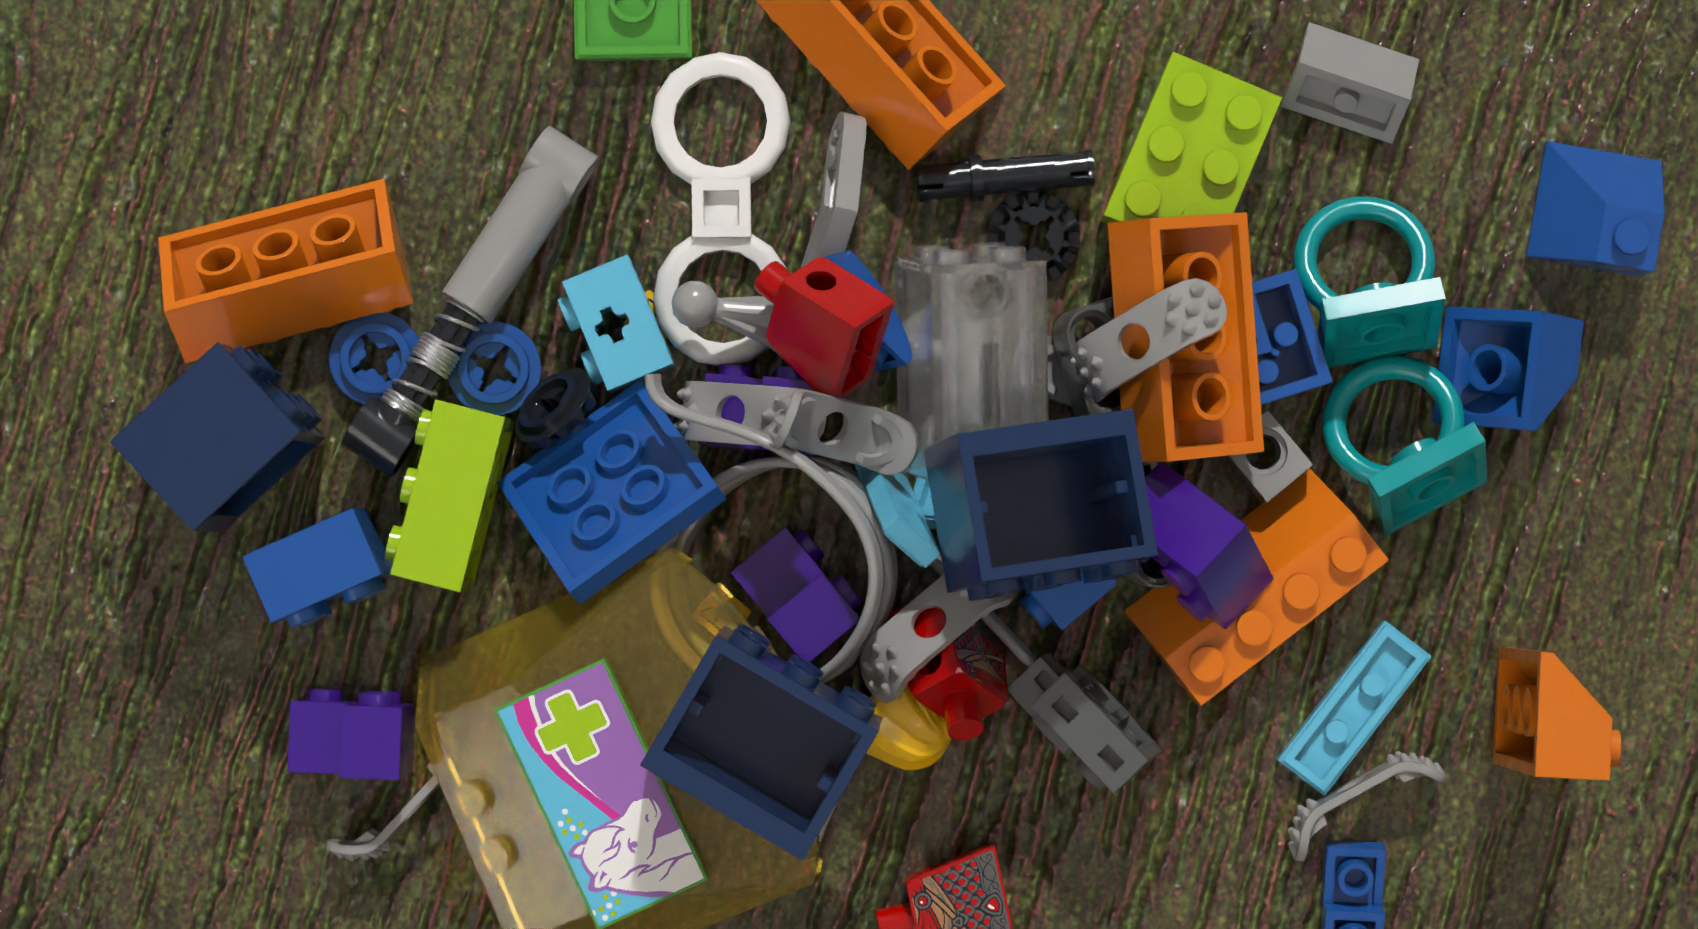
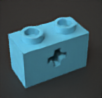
(619, 290)

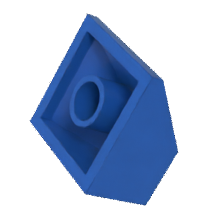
(1597, 210)
(1509, 364)

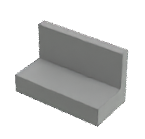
(1351, 83)

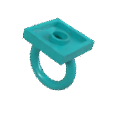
(1379, 316)
(1421, 474)

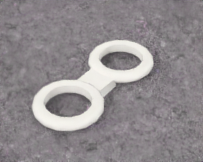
(718, 196)

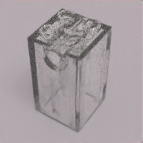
(973, 341)

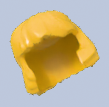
(909, 733)

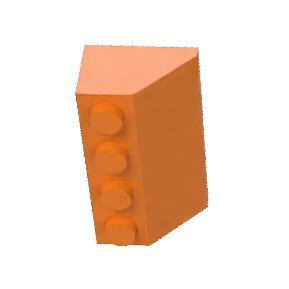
(893, 66)
(284, 270)
(1208, 393)
(1315, 559)
(1550, 720)

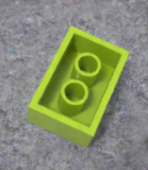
(1192, 145)
(450, 496)

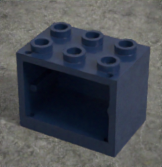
(220, 437)
(1040, 504)
(764, 739)

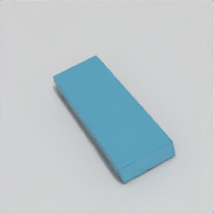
(899, 514)
(1353, 707)

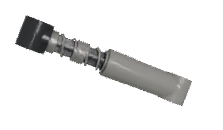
(546, 184)

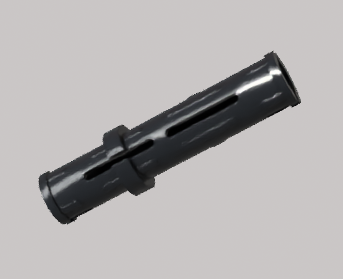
(1004, 175)

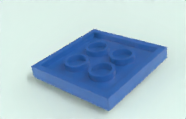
(610, 492)

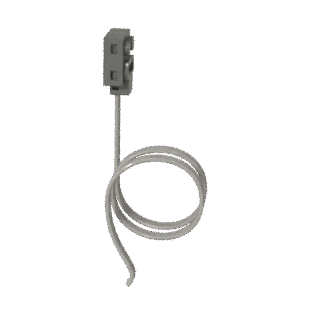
(1065, 705)

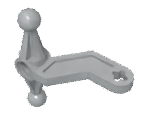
(698, 304)

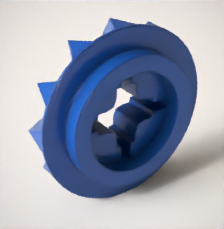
(349, 351)
(521, 360)

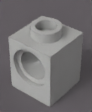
(1286, 467)

